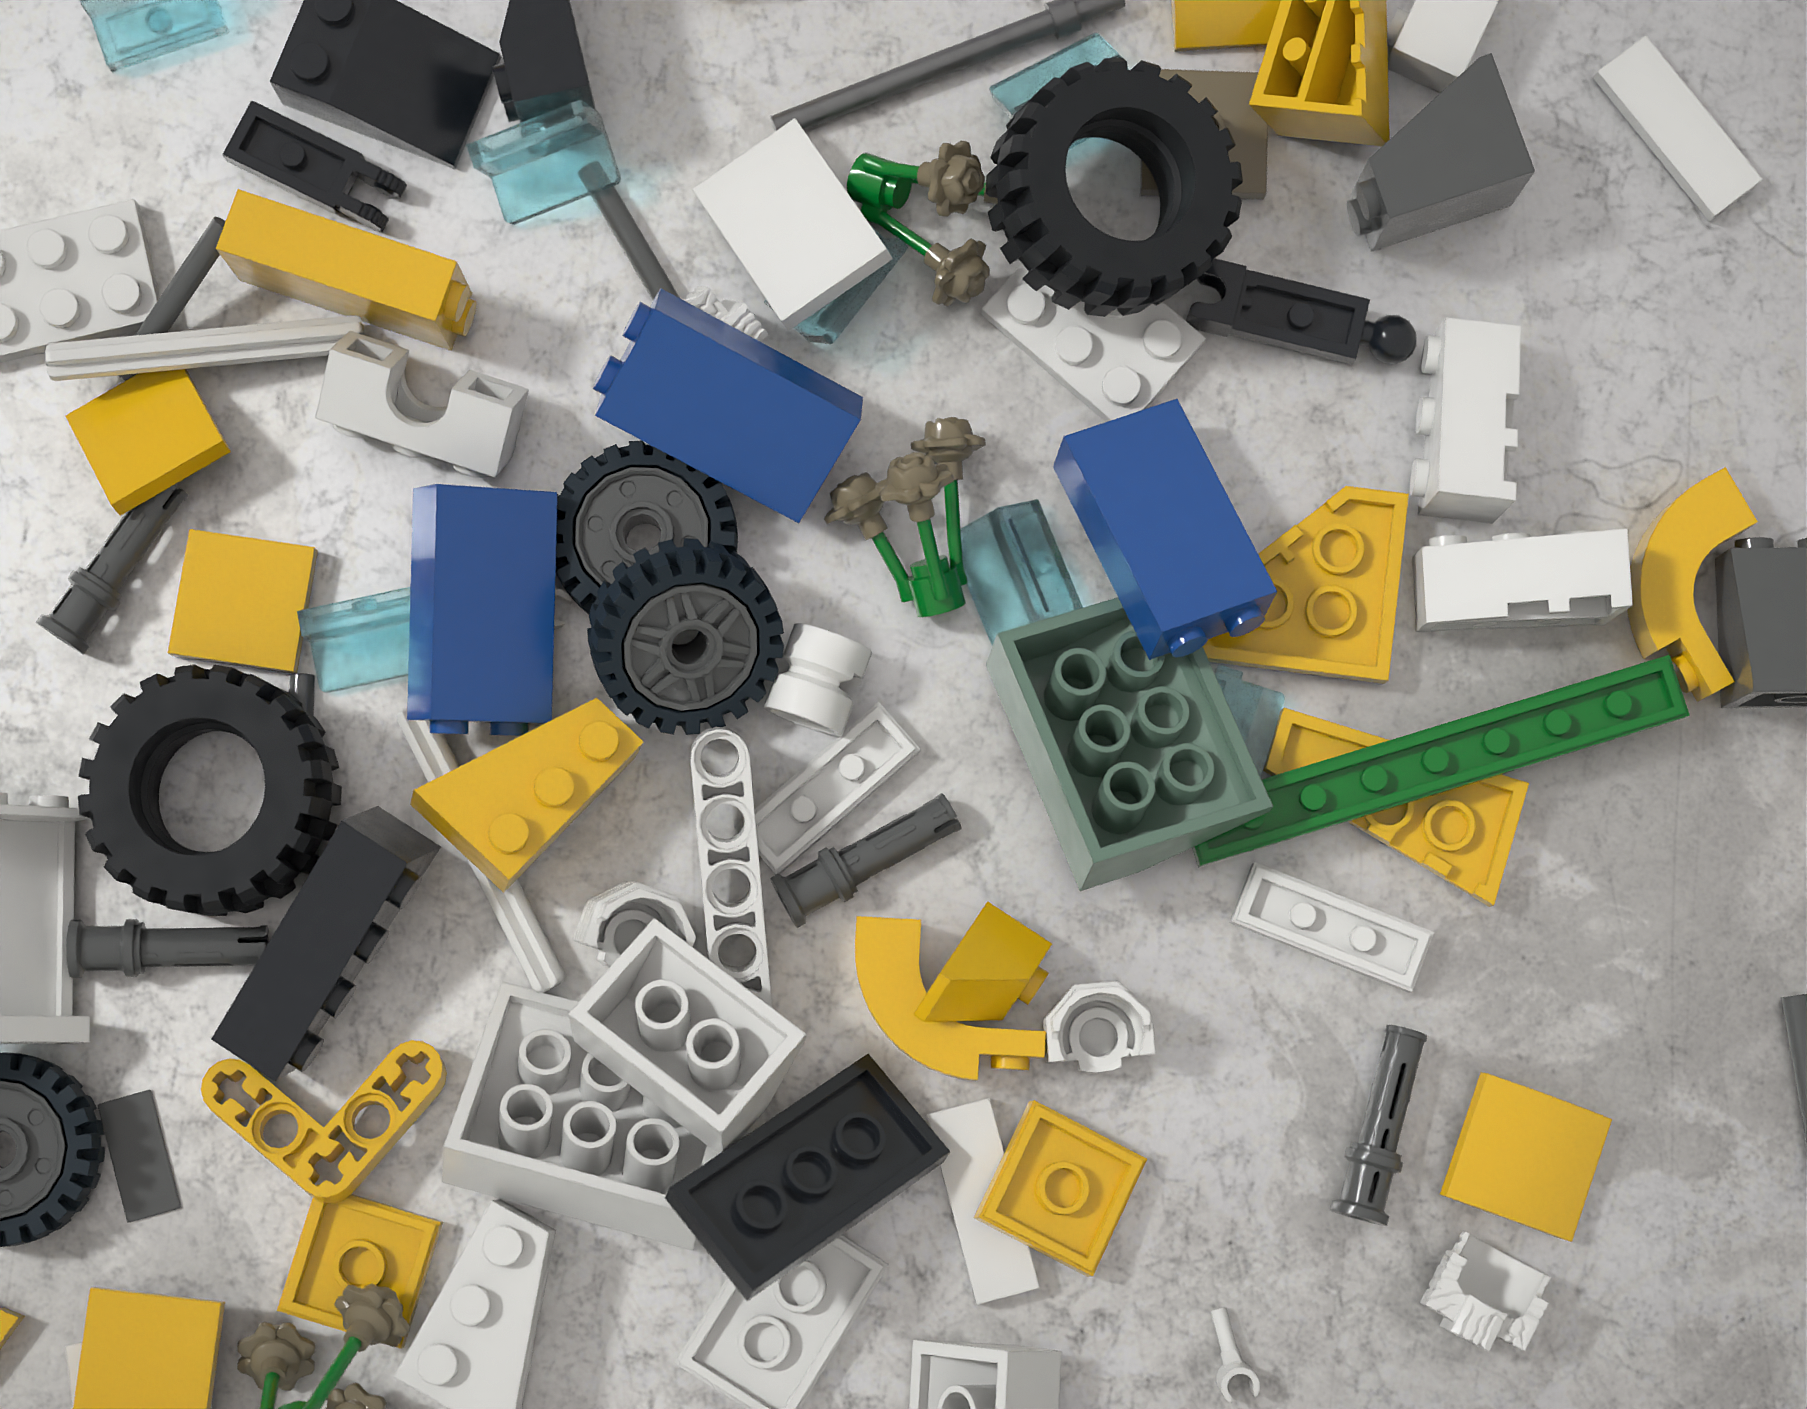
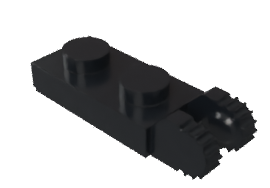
(308, 164)

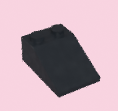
(540, 59)
(386, 75)

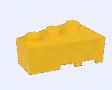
(1326, 72)
(528, 791)

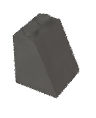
(1445, 164)
(1763, 623)

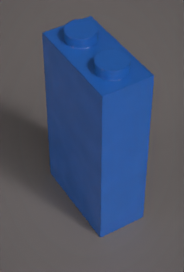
(727, 404)
(1164, 530)
(482, 608)

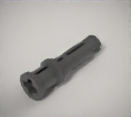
(97, 587)
(839, 872)
(135, 947)
(1374, 1156)

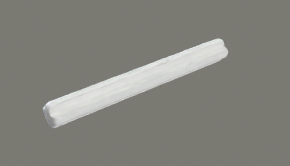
(197, 348)
(510, 907)

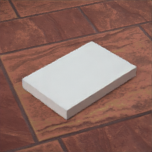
(792, 224)
(782, 1339)

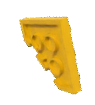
(1333, 592)

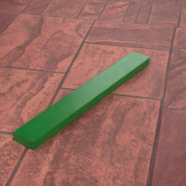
(1457, 755)

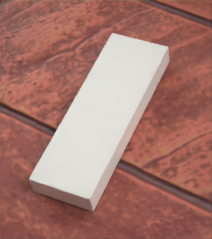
(1677, 128)
(830, 787)
(1332, 927)
(994, 1261)

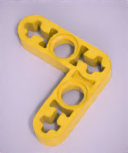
(320, 1142)

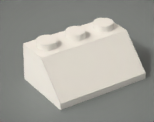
(687, 1036)
(983, 1376)

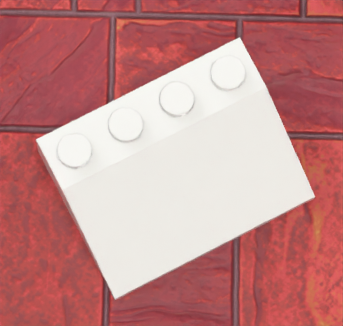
(563, 1129)

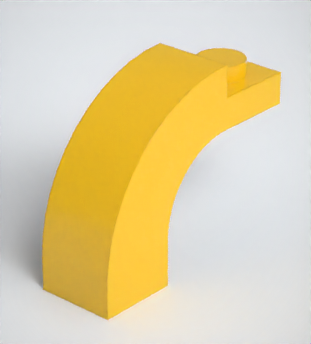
(1665, 577)
(893, 990)

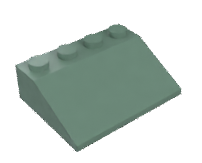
(1121, 745)

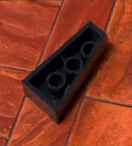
(325, 941)

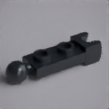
(1297, 316)

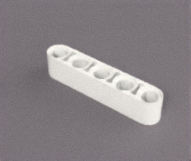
(732, 853)

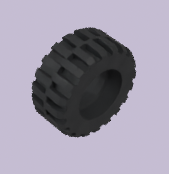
(1173, 140)
(129, 775)

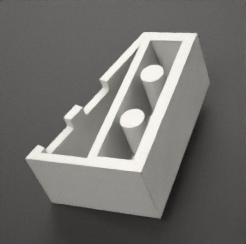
(1468, 421)
(485, 1320)

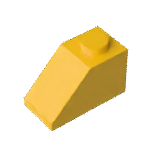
(987, 971)

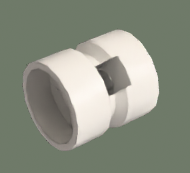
(818, 679)

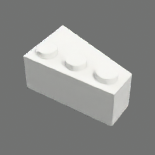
(1522, 581)

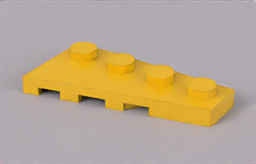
(1453, 834)

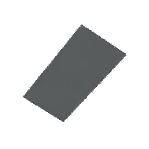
(138, 1156)

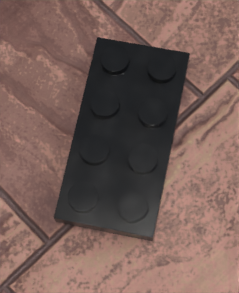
(806, 1176)

